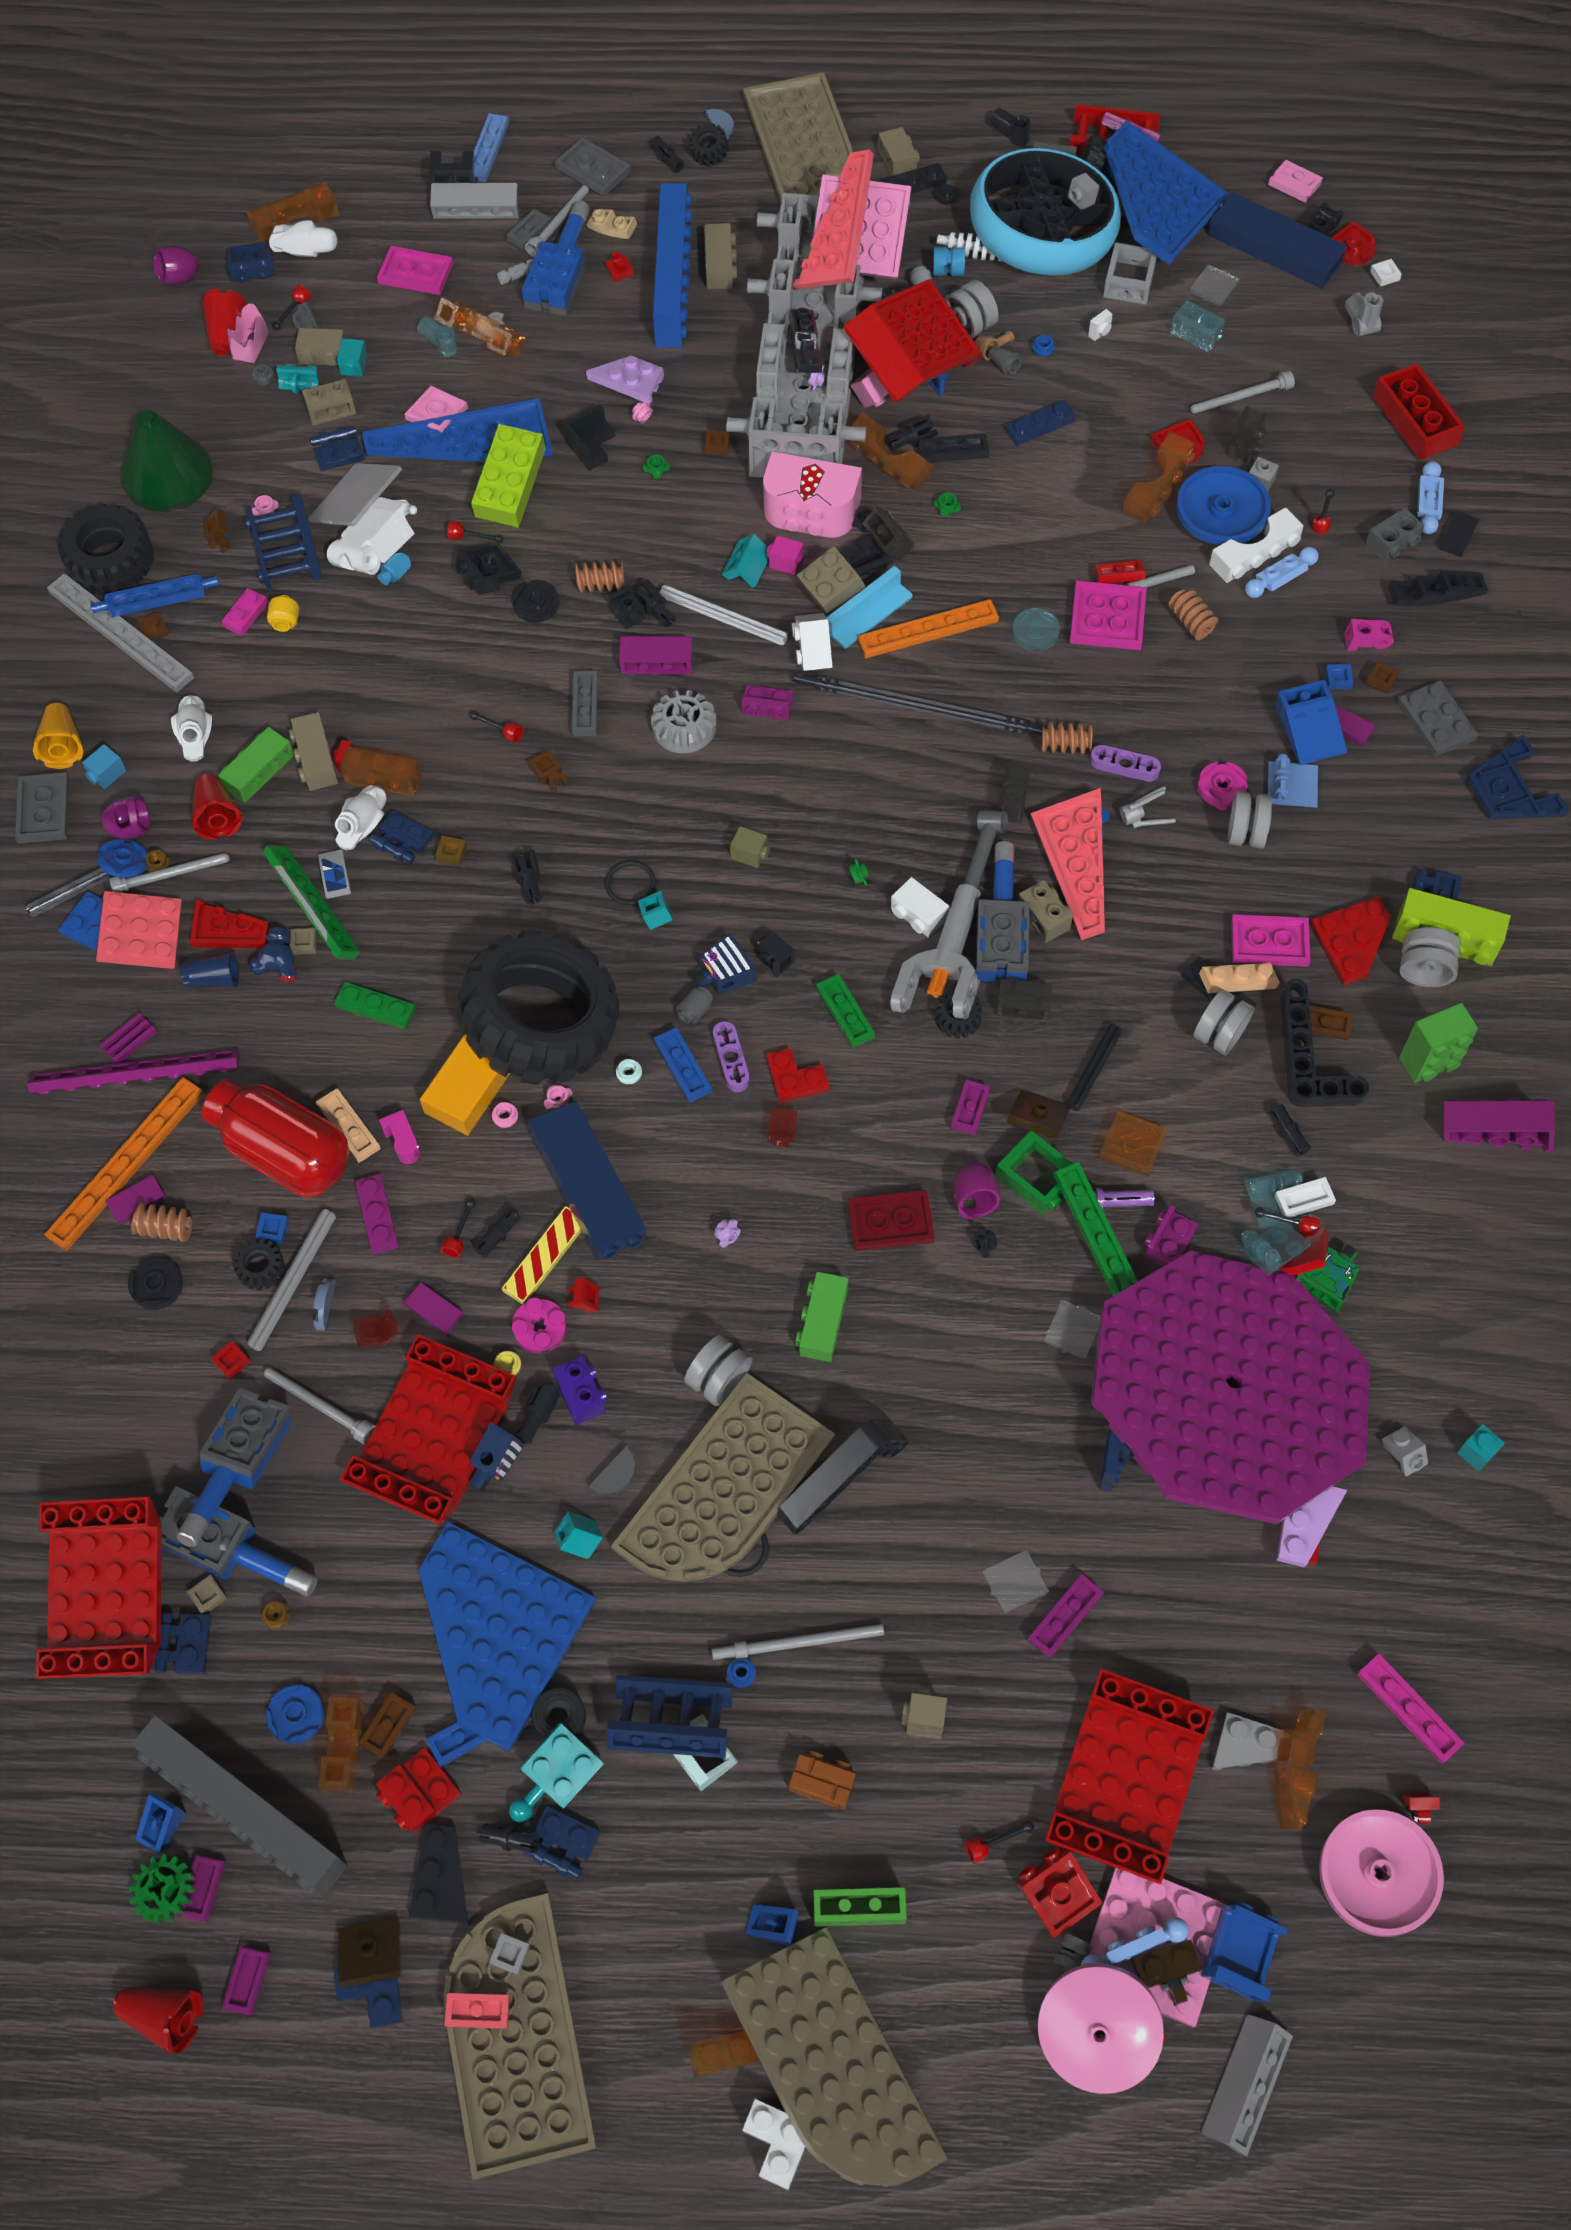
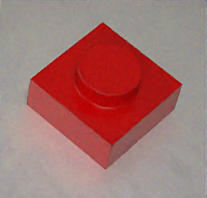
(339, 753)
(230, 1360)

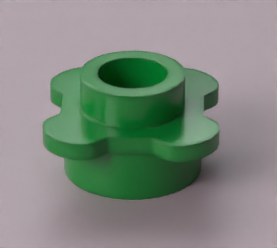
(656, 466)
(947, 504)
(859, 872)

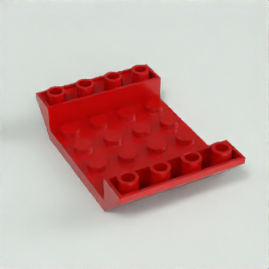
(911, 339)
(431, 1431)
(102, 1587)
(1129, 1776)

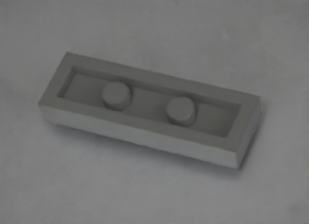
(584, 703)

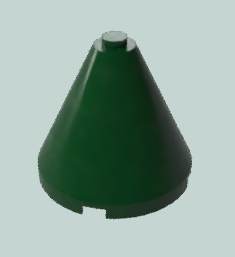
(163, 465)

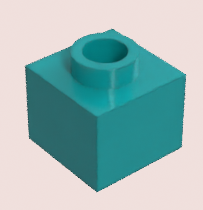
(655, 910)

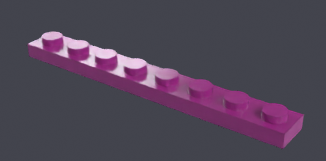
(125, 1072)

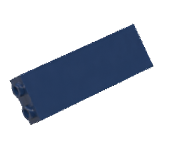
(1277, 240)
(587, 1181)

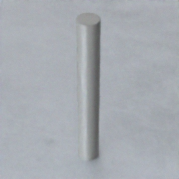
(1164, 577)

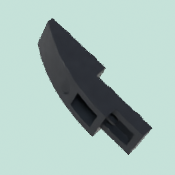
(804, 341)

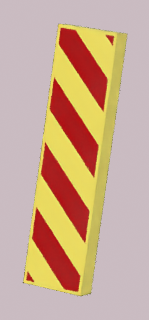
(543, 1257)

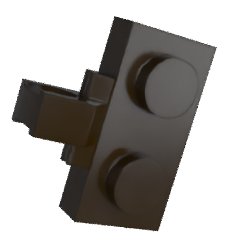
(1169, 1969)

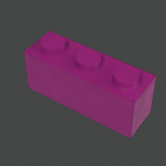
(656, 655)

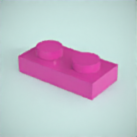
(244, 612)

